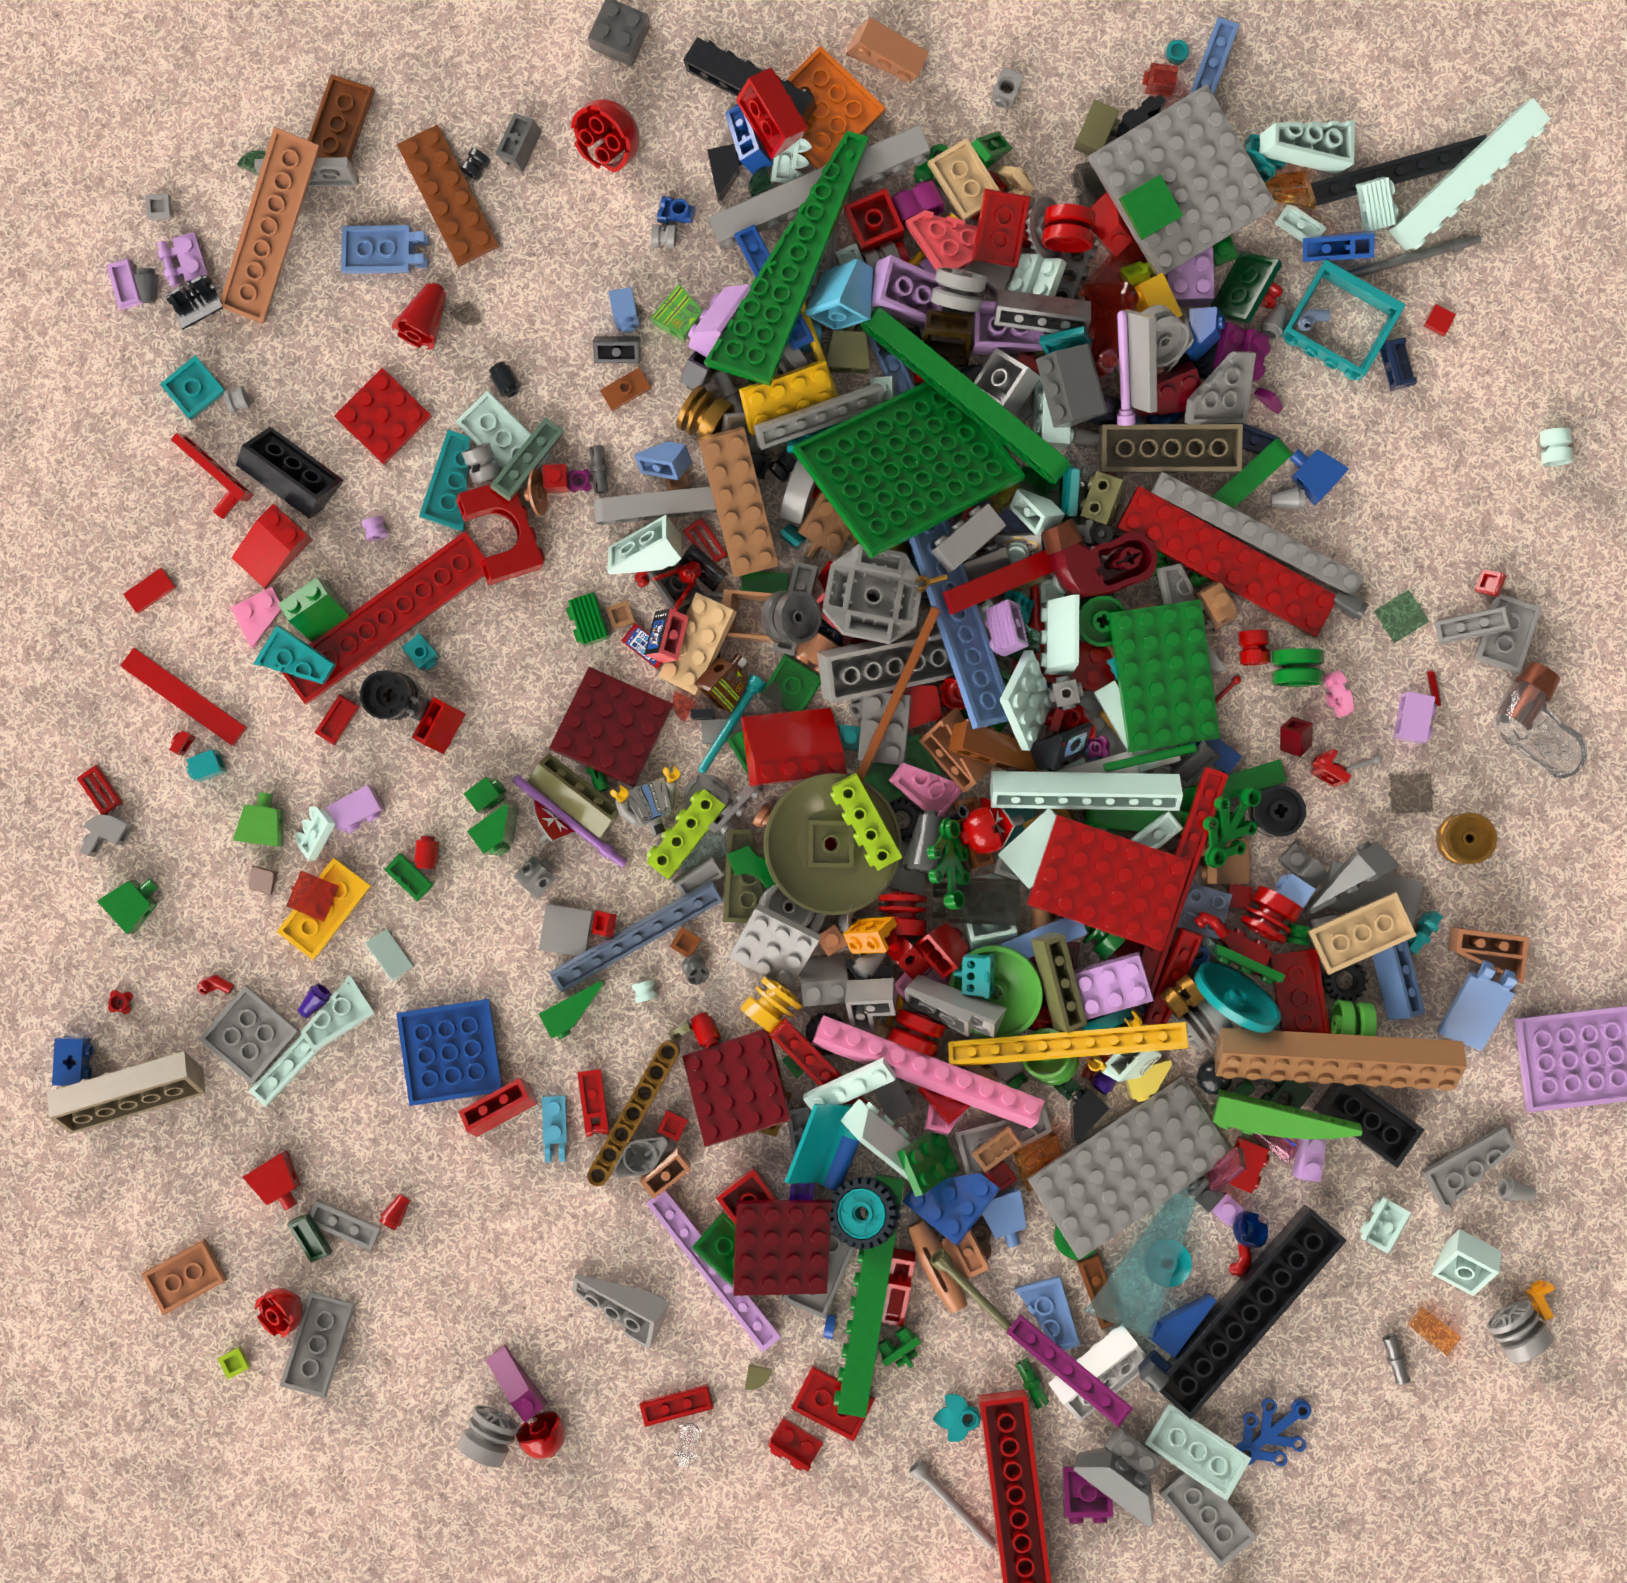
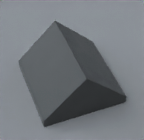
(672, 588)

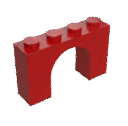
(525, 555)

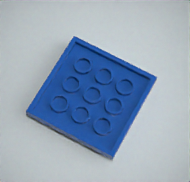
(449, 1052)

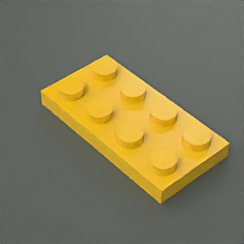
(786, 394)
(312, 934)

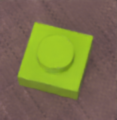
(234, 1362)

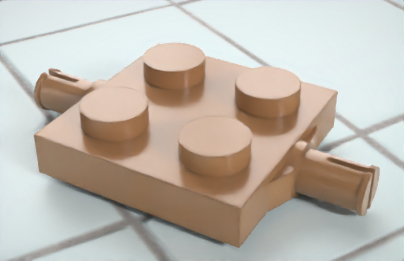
(823, 528)

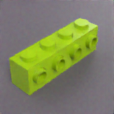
(866, 821)
(686, 834)

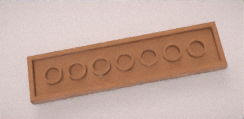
(269, 225)

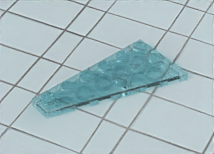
(1140, 1282)

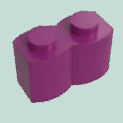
(914, 201)

